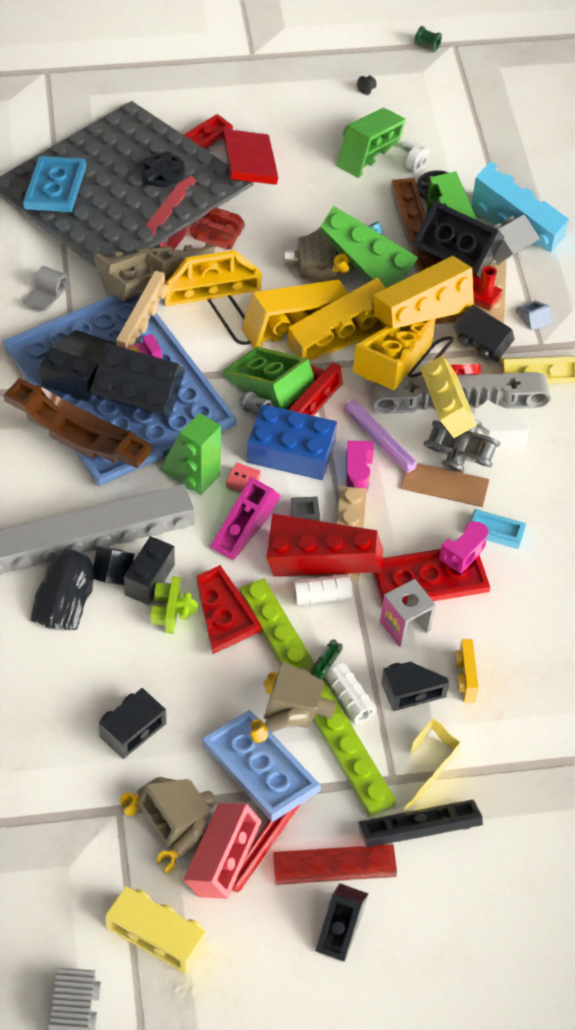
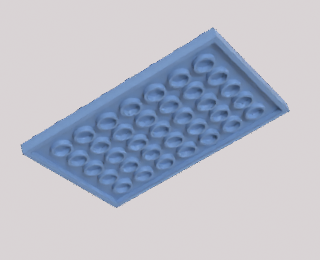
(106, 321)

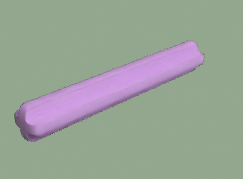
(380, 436)

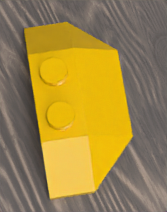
(212, 277)

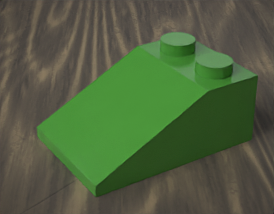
(271, 375)

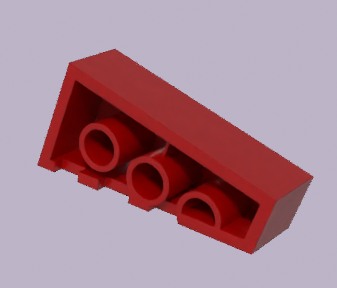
(321, 548)

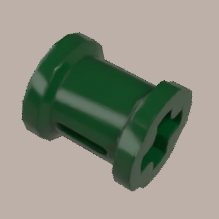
(428, 38)

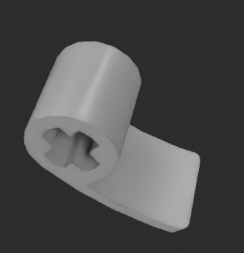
(49, 287)

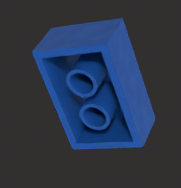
(291, 442)

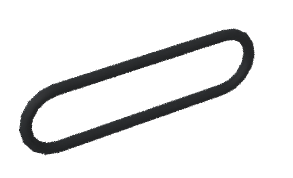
(224, 322)
(450, 338)

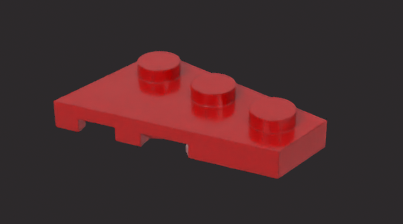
(224, 610)

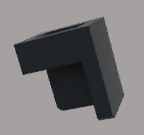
(111, 565)

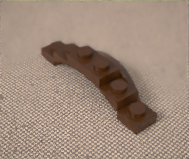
(76, 426)

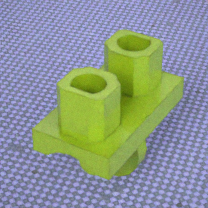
(167, 614)

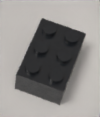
(458, 235)
(137, 380)

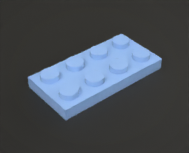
(261, 769)

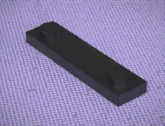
(420, 823)

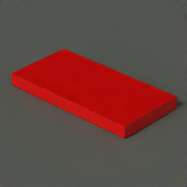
(250, 157)
(432, 574)

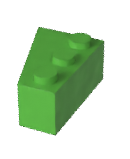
(450, 192)

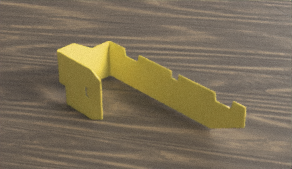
(448, 739)

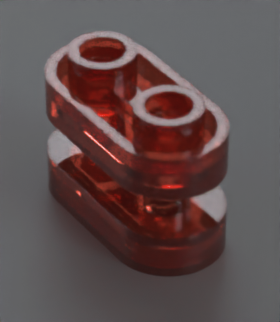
(218, 228)

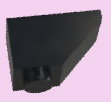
(412, 685)
(341, 922)

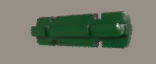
(326, 659)

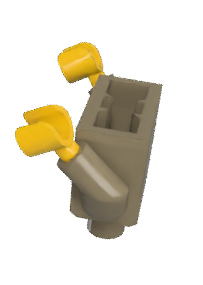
(317, 258)
(292, 701)
(174, 812)

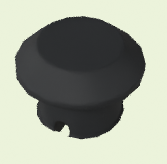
(366, 84)

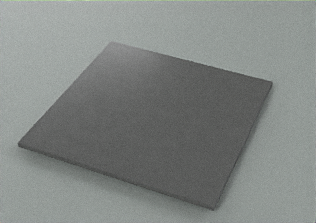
(113, 197)

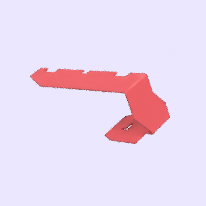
(166, 209)

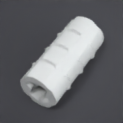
(322, 589)
(350, 693)

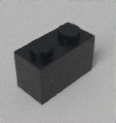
(484, 333)
(149, 567)
(132, 722)

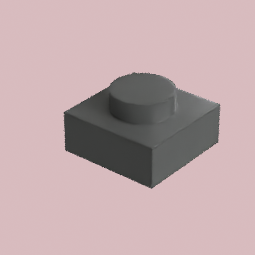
(305, 508)

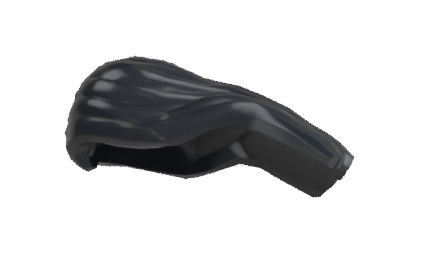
(64, 591)

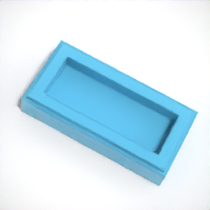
(501, 529)

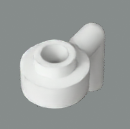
(417, 155)

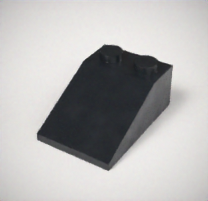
(73, 364)

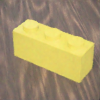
(448, 396)
(156, 929)

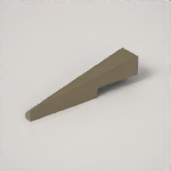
(129, 274)

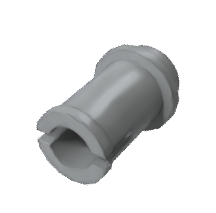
(250, 401)

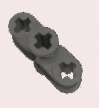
(467, 446)

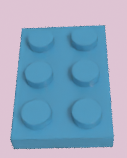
(55, 184)

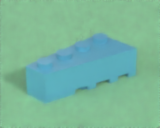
(500, 198)

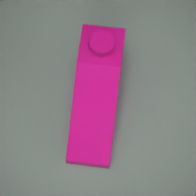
(245, 518)

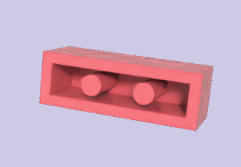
(222, 850)

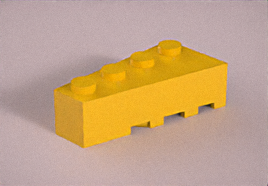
(427, 294)
(277, 309)
(337, 324)
(392, 353)

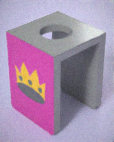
(396, 615)

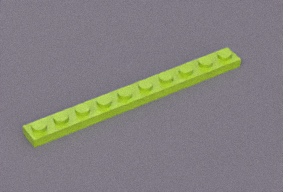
(337, 731)

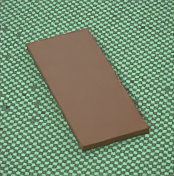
(446, 484)

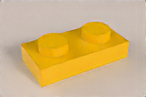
(467, 681)

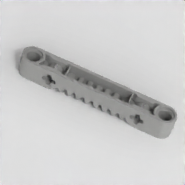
(528, 390)

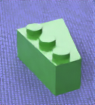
(368, 138)
(196, 455)

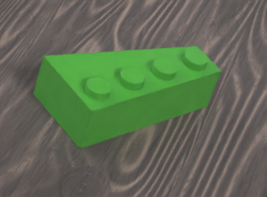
(367, 249)

